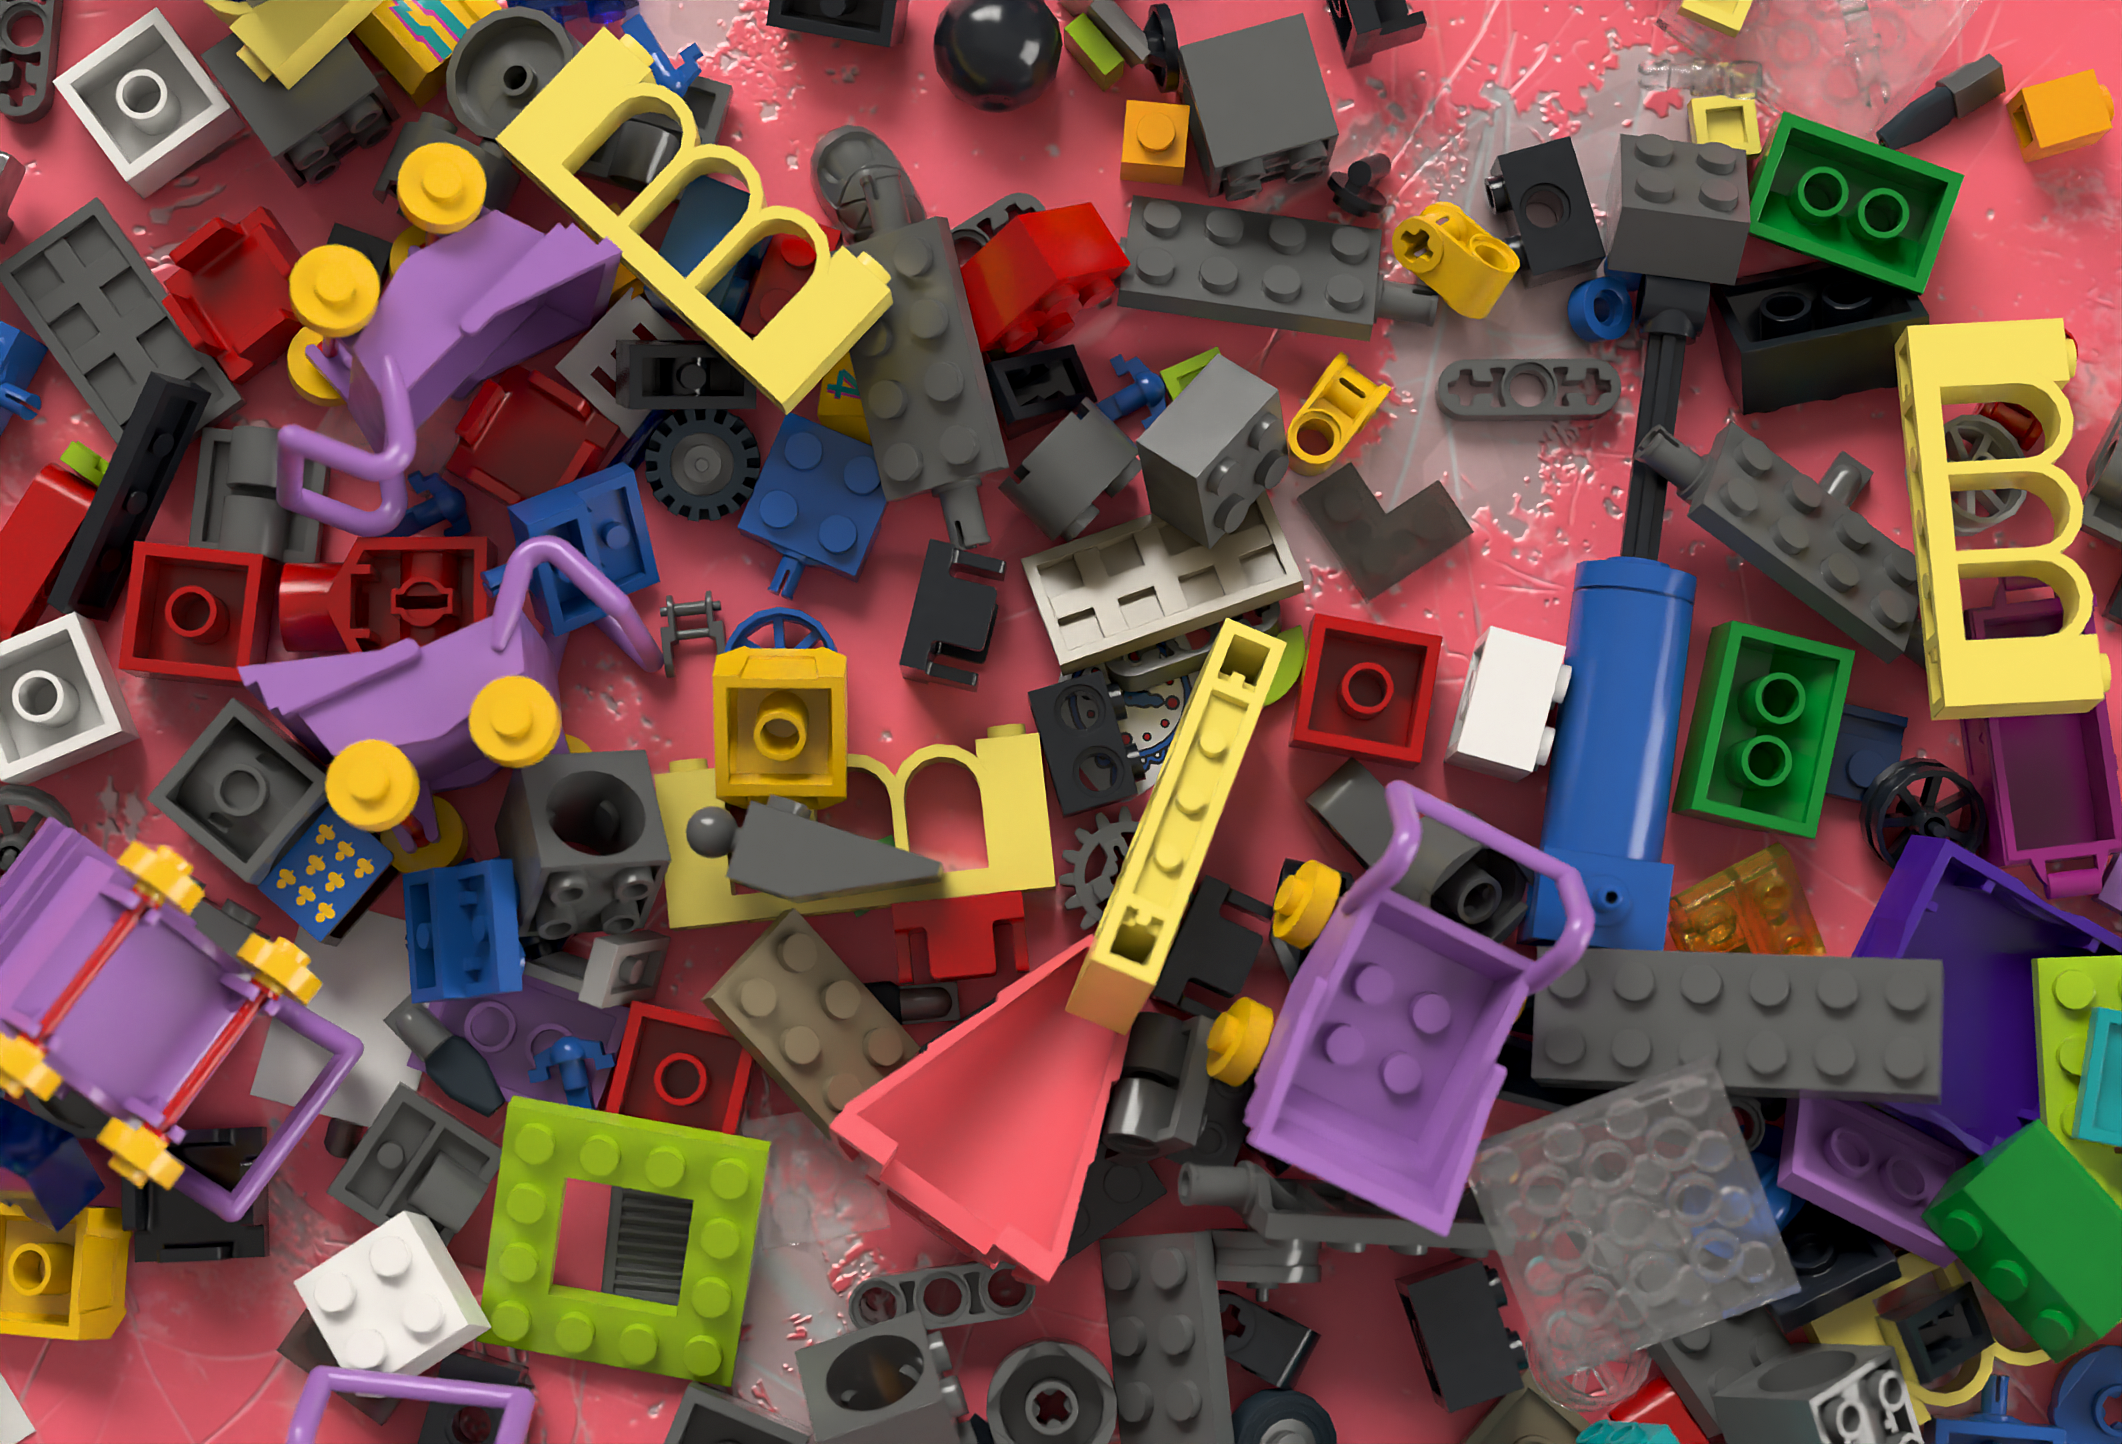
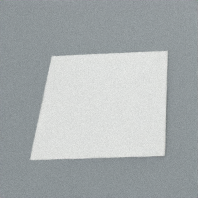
(360, 988)

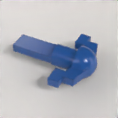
(664, 72)
(1147, 390)
(446, 503)
(569, 1056)

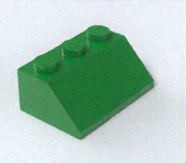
(1851, 202)
(1763, 730)
(2037, 1238)

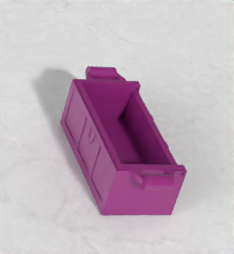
(2043, 777)

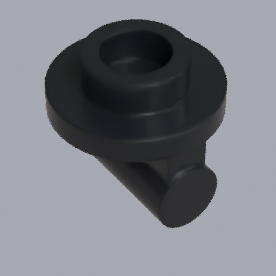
(1356, 190)

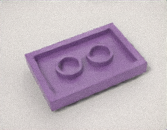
(523, 1023)
(1867, 1170)

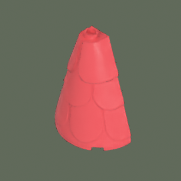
(995, 1123)

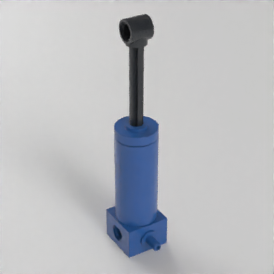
(1625, 682)

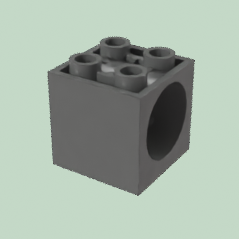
(1257, 107)
(315, 120)
(244, 791)
(591, 801)
(884, 1387)
(1820, 1398)

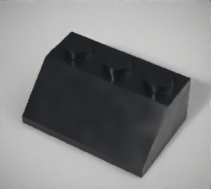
(1808, 334)

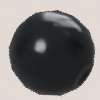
(997, 51)

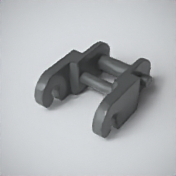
(670, 635)

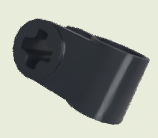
(1266, 1341)

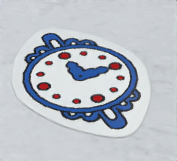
(1150, 721)

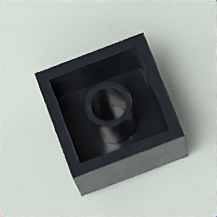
(1462, 1333)

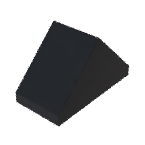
(1037, 388)
(1936, 1332)

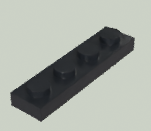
(129, 496)

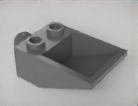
(801, 858)

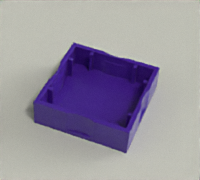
(1986, 933)

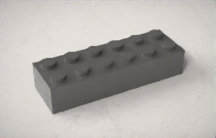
(1764, 1018)

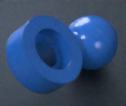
(1602, 306)

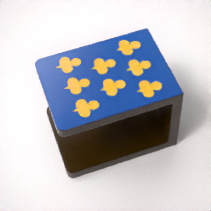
(331, 877)

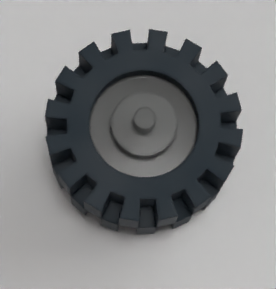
(702, 463)

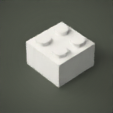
(149, 103)
(58, 700)
(1507, 704)
(393, 1300)

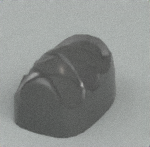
(836, 168)

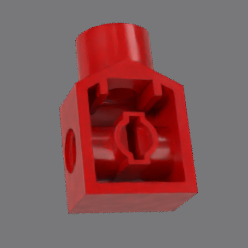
(386, 594)

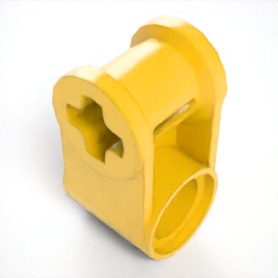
(1460, 259)
(1337, 408)

